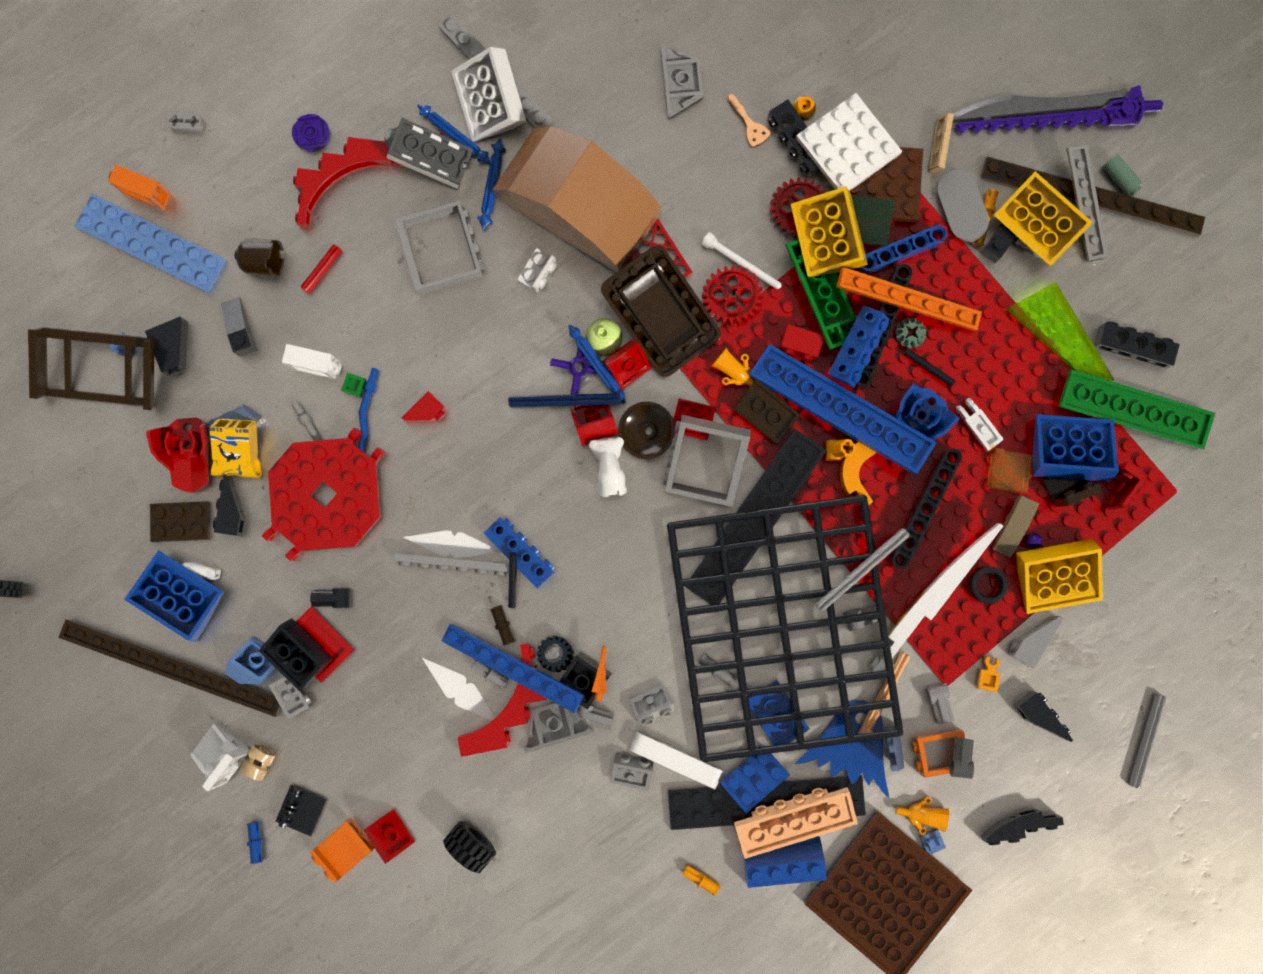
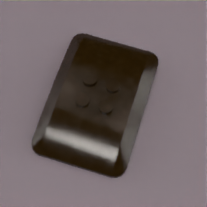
(660, 310)

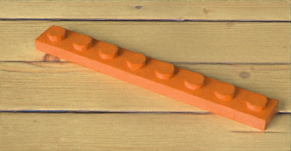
(908, 299)

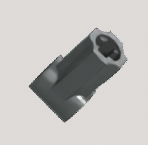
(962, 764)

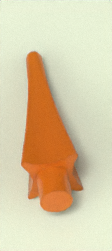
(599, 685)

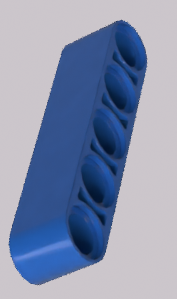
(909, 246)

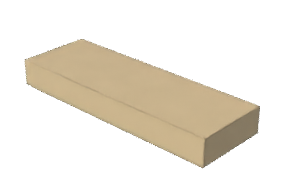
(941, 142)

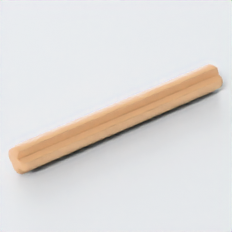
(883, 694)

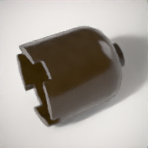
(260, 257)

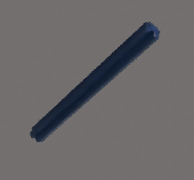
(564, 400)

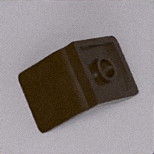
(1069, 491)

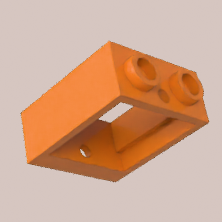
(139, 187)
(918, 748)

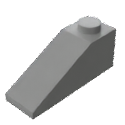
(1032, 645)

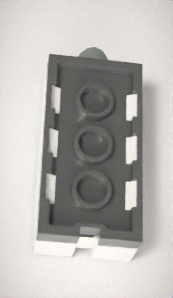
(427, 152)

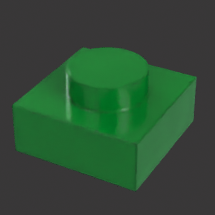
(353, 385)

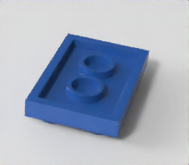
(773, 705)
(754, 780)

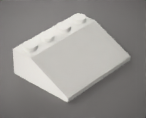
(488, 94)

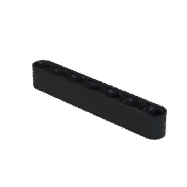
(868, 371)
(932, 502)

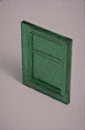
(874, 219)

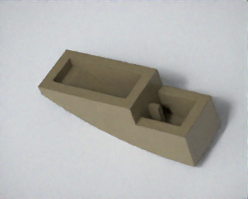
(1015, 526)

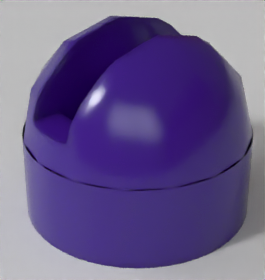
(1034, 540)

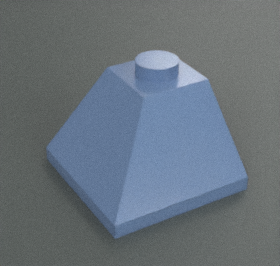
(248, 664)

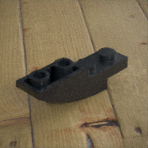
(1014, 826)

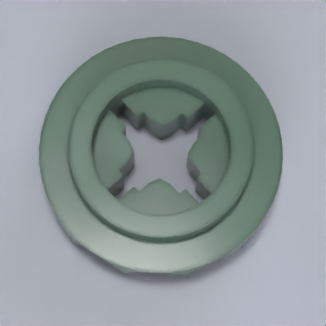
(910, 342)

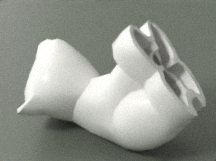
(610, 476)

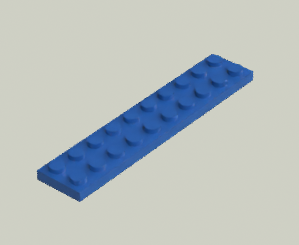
(843, 409)

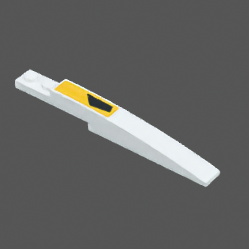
(935, 594)

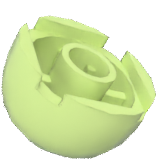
(604, 336)

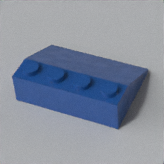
(1074, 448)
(175, 596)

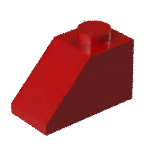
(425, 410)

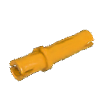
(989, 203)

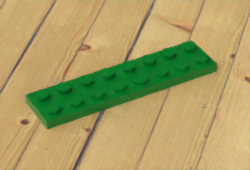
(1136, 409)

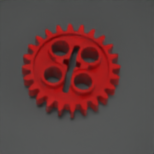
(780, 199)
(745, 284)

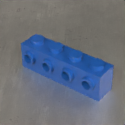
(859, 346)
(528, 558)

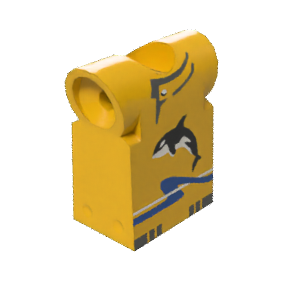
(235, 448)

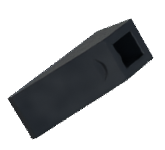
(230, 514)
(1035, 711)

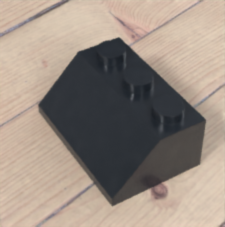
(295, 654)

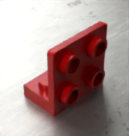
(1134, 482)

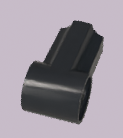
(326, 598)

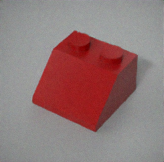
(593, 422)

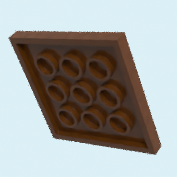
(897, 181)

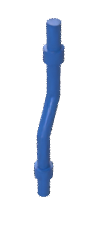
(369, 387)

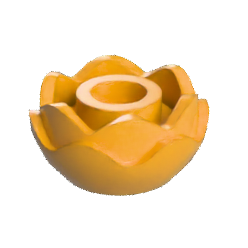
(808, 102)

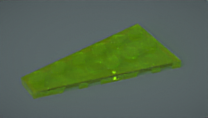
(1056, 325)

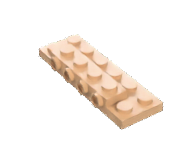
(795, 820)

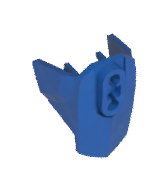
(935, 419)

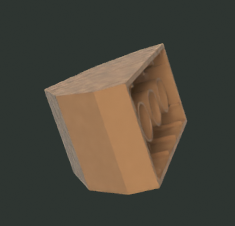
(579, 195)

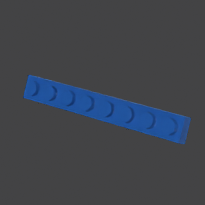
(513, 668)

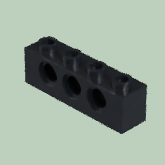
(786, 113)
(1107, 342)

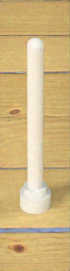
(711, 242)

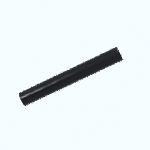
(929, 367)
(512, 580)

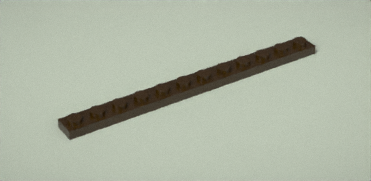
(1107, 200)
(169, 667)

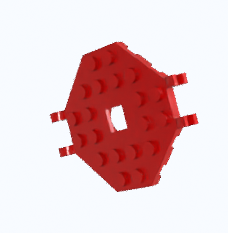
(350, 511)

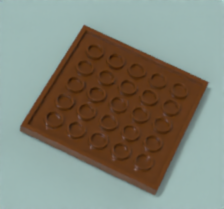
(888, 896)

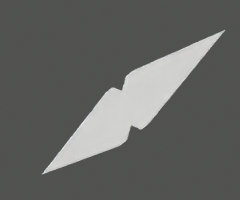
(446, 543)
(455, 686)

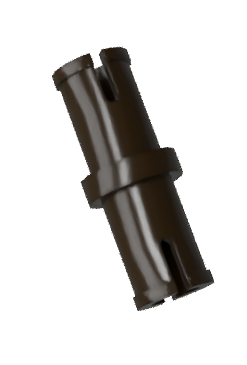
(502, 625)

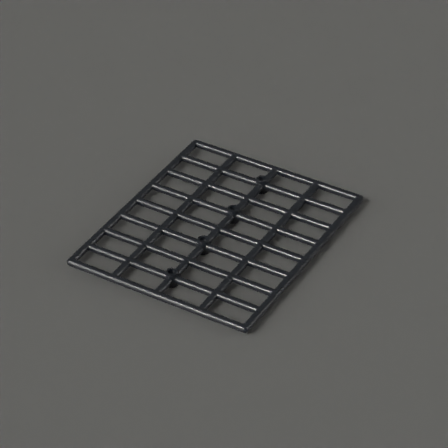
(783, 628)

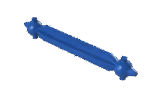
(452, 132)
(492, 179)
(596, 362)

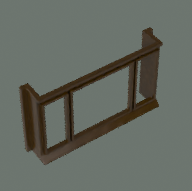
(38, 365)

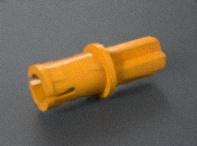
(701, 880)

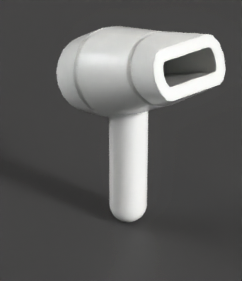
(203, 571)

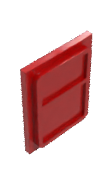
(327, 638)

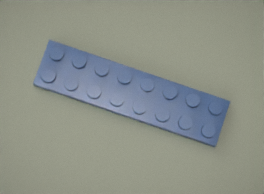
(150, 243)

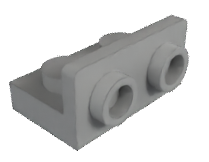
(289, 697)
(652, 705)
(632, 771)

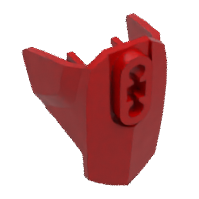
(186, 465)

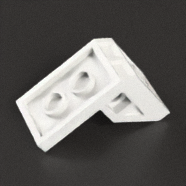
(219, 756)

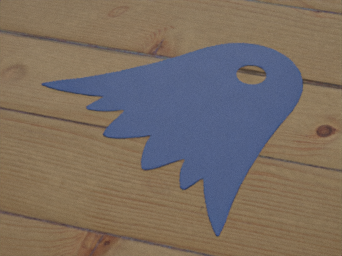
(856, 757)

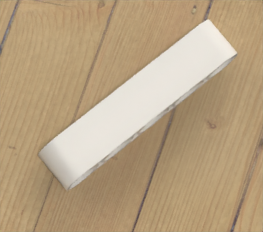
(676, 759)

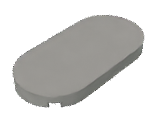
(963, 205)

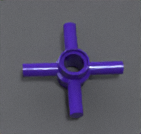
(586, 368)

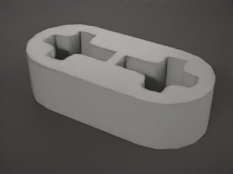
(185, 118)

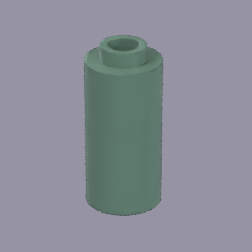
(1122, 175)

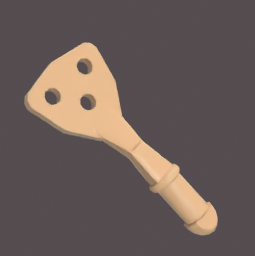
(751, 126)

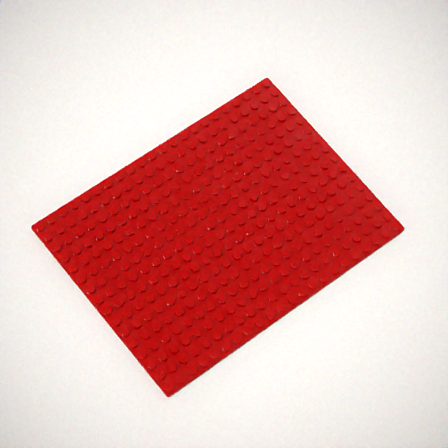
(1005, 375)

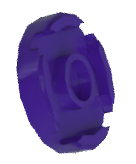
(311, 132)

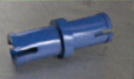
(254, 842)

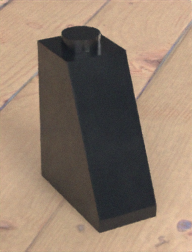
(170, 345)

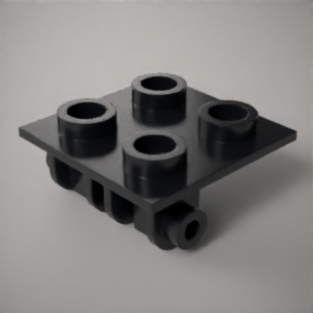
(300, 810)

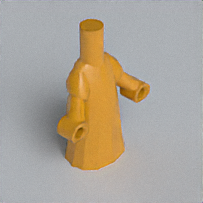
(732, 367)
(932, 817)

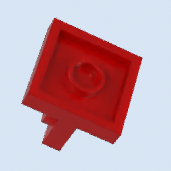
(627, 363)
(695, 410)
(389, 836)

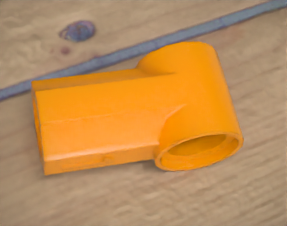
(839, 449)

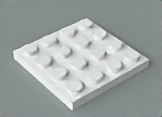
(848, 144)

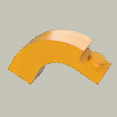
(850, 471)

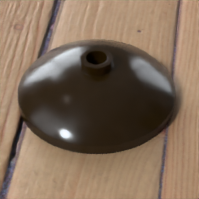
(634, 425)

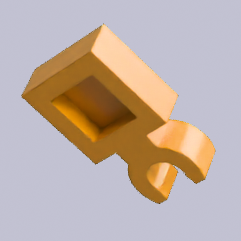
(988, 678)

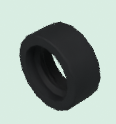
(1003, 585)

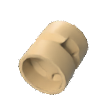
(254, 768)

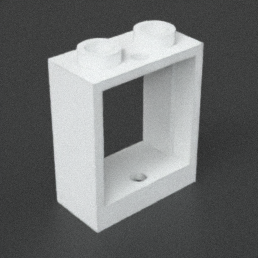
(311, 361)

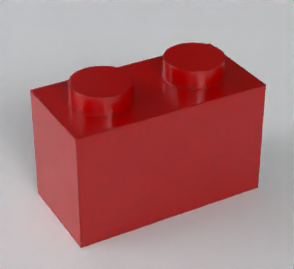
(801, 343)

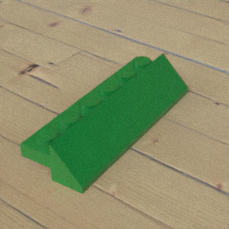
(826, 300)

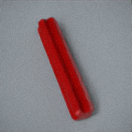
(321, 268)

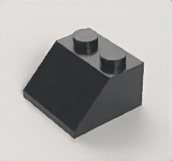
(581, 677)

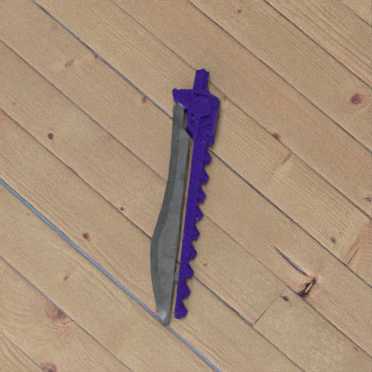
(1117, 113)

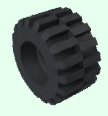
(469, 847)

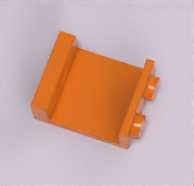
(342, 850)

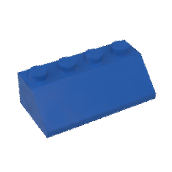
(787, 865)

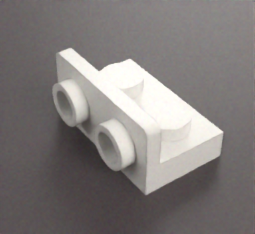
(537, 269)

